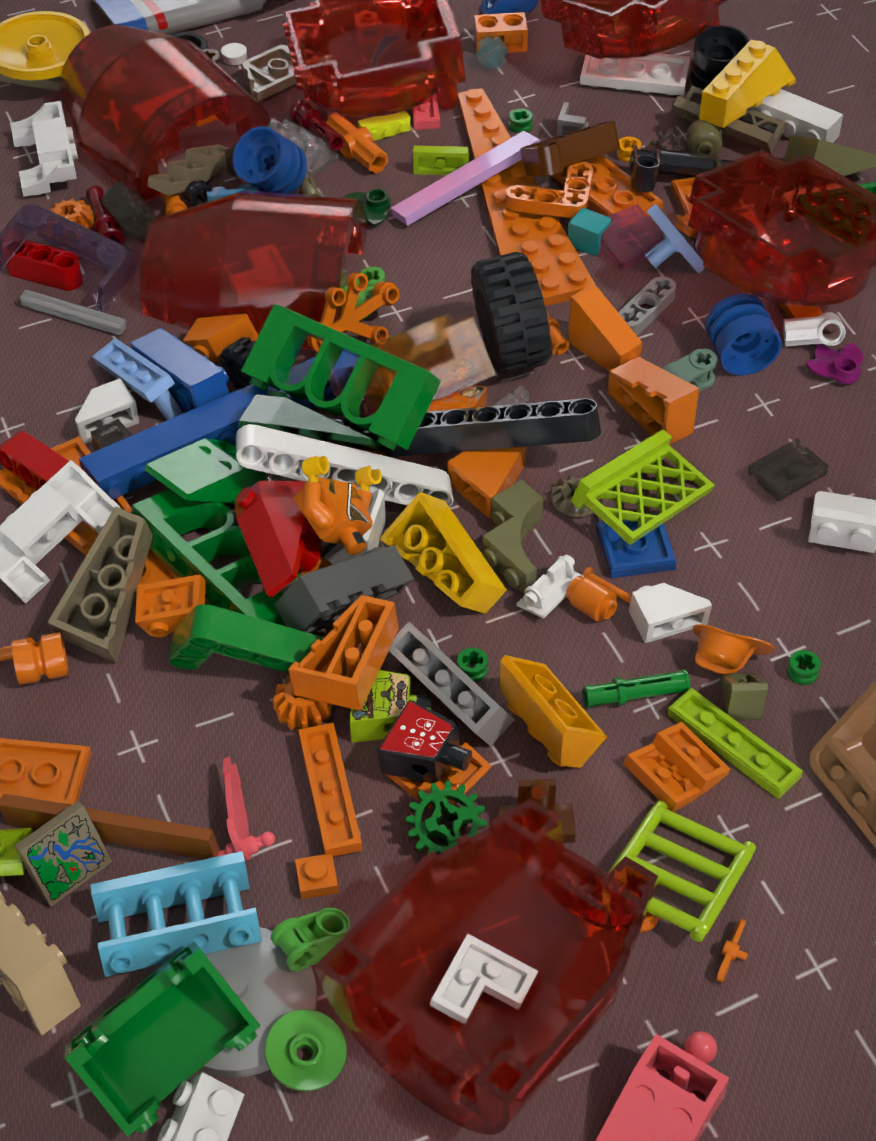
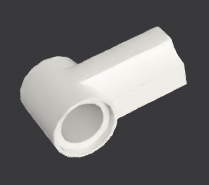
(809, 330)

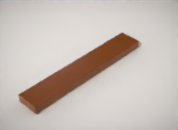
(117, 827)

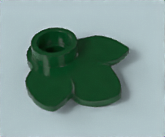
(375, 204)

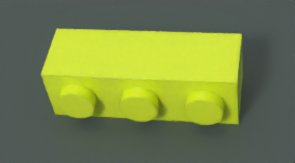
(387, 125)

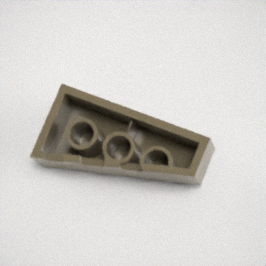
(104, 589)

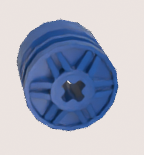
(269, 161)
(743, 334)

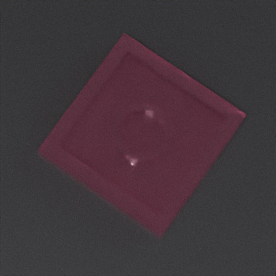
(630, 236)

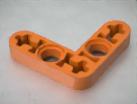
(559, 203)

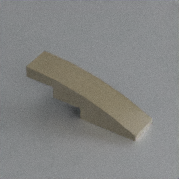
(198, 163)

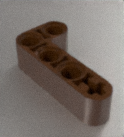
(553, 154)

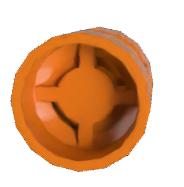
(40, 658)

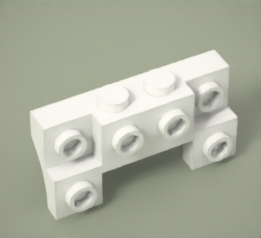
(54, 148)
(44, 522)

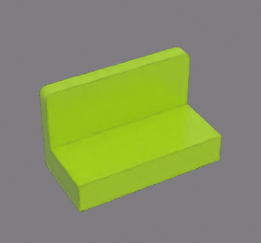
(438, 159)

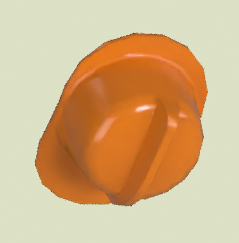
(725, 651)

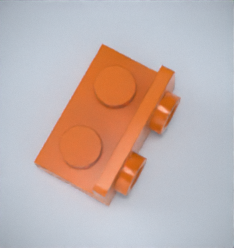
(167, 602)

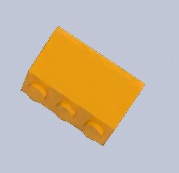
(549, 711)

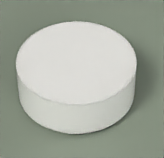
(234, 54)

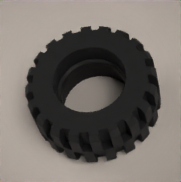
(511, 313)

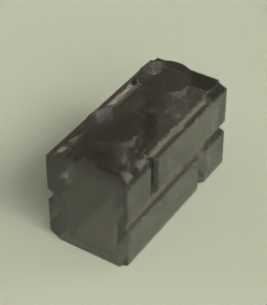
(129, 210)

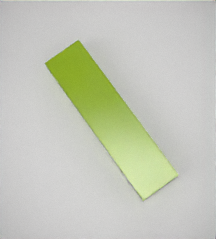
(735, 743)

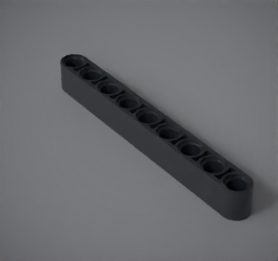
(499, 427)

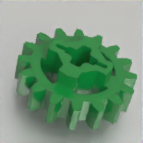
(430, 828)

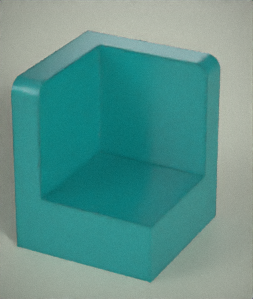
(586, 230)

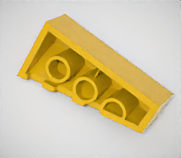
(744, 84)
(444, 552)

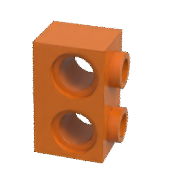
(507, 26)

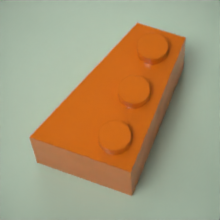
(655, 398)

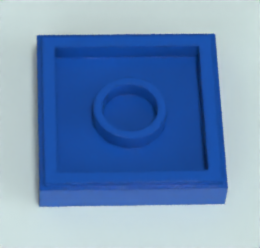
(645, 556)

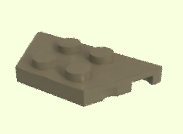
(269, 72)

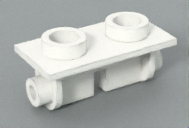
(549, 588)

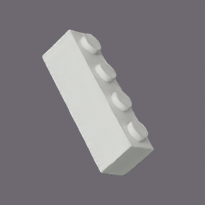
(801, 116)

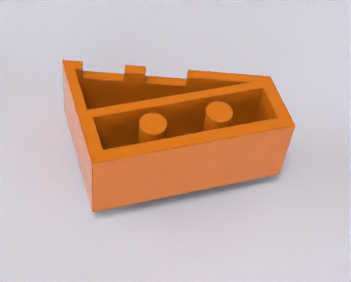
(349, 657)

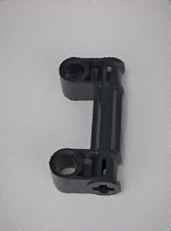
(648, 163)

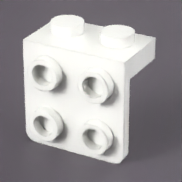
(843, 521)

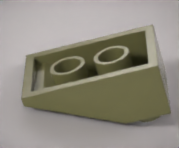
(835, 156)

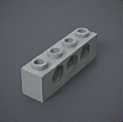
(450, 684)

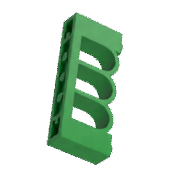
(402, 406)
(172, 516)

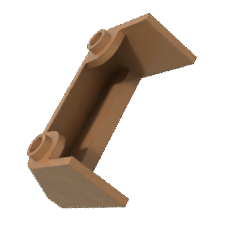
(847, 762)

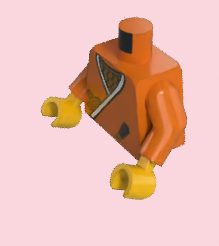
(337, 507)

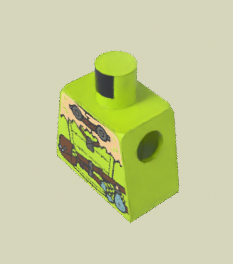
(383, 706)

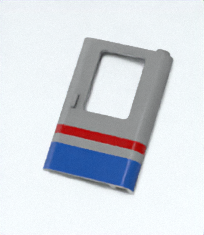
(174, 15)

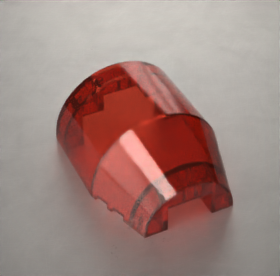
(137, 91)
(249, 255)
(522, 897)

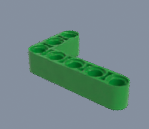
(238, 636)

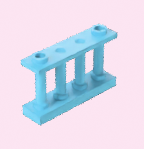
(167, 888)

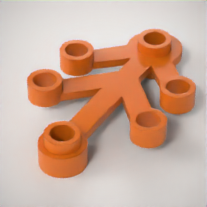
(350, 315)

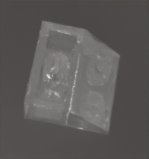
(316, 150)

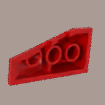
(272, 530)

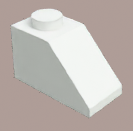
(105, 405)
(666, 611)

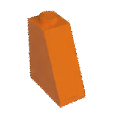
(600, 330)
(485, 473)

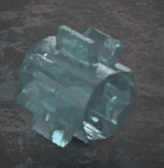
(492, 52)

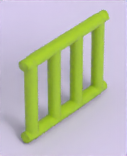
(727, 876)

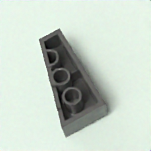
(327, 593)

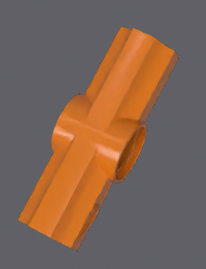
(358, 144)

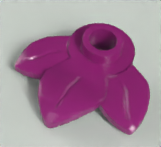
(841, 365)

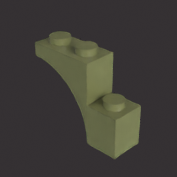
(514, 515)

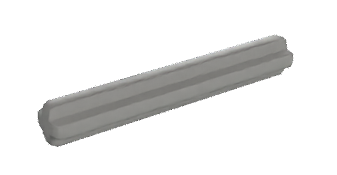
(73, 312)

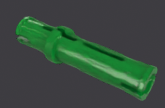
(621, 691)

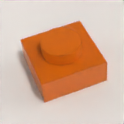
(316, 876)

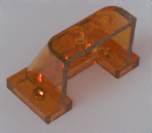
(443, 347)

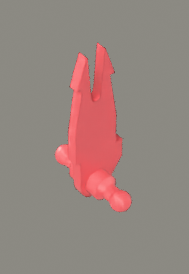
(237, 817)

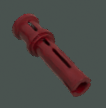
(318, 126)
(104, 221)

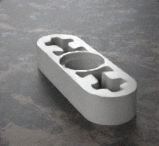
(648, 295)

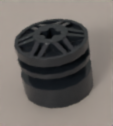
(713, 52)

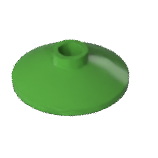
(307, 1031)

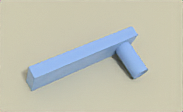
(139, 375)

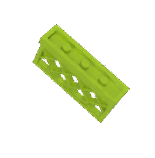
(627, 471)

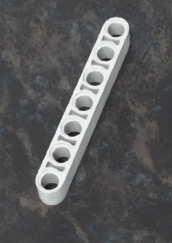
(284, 453)

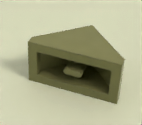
(743, 695)

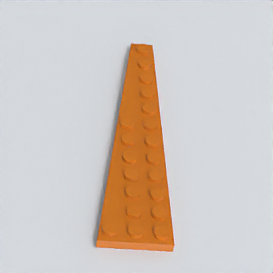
(535, 235)

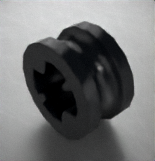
(194, 189)

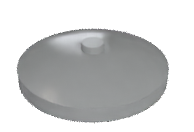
(268, 991)

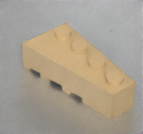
(33, 971)

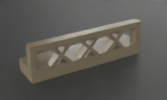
(738, 130)

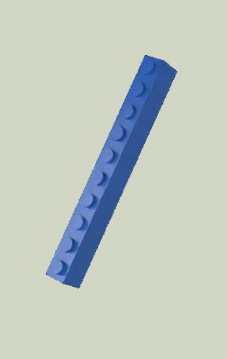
(122, 464)

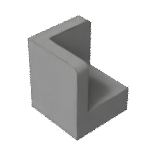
(569, 123)

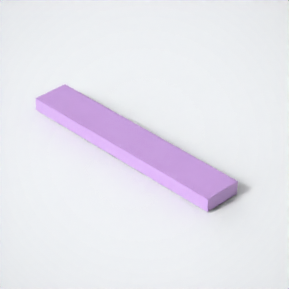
(462, 179)

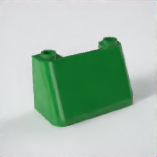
(159, 1037)

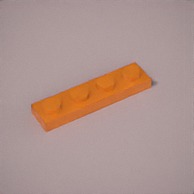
(330, 790)

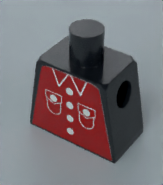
(422, 746)

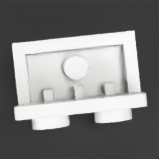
(203, 1111)

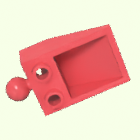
(668, 1108)

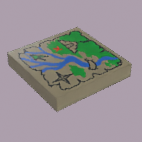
(63, 853)

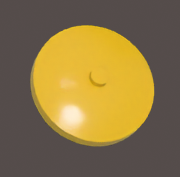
(38, 44)

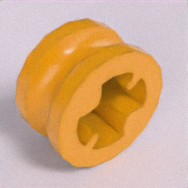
(626, 146)

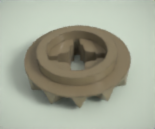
(562, 497)

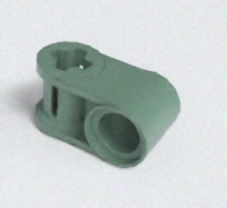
(695, 368)

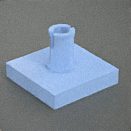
(672, 242)

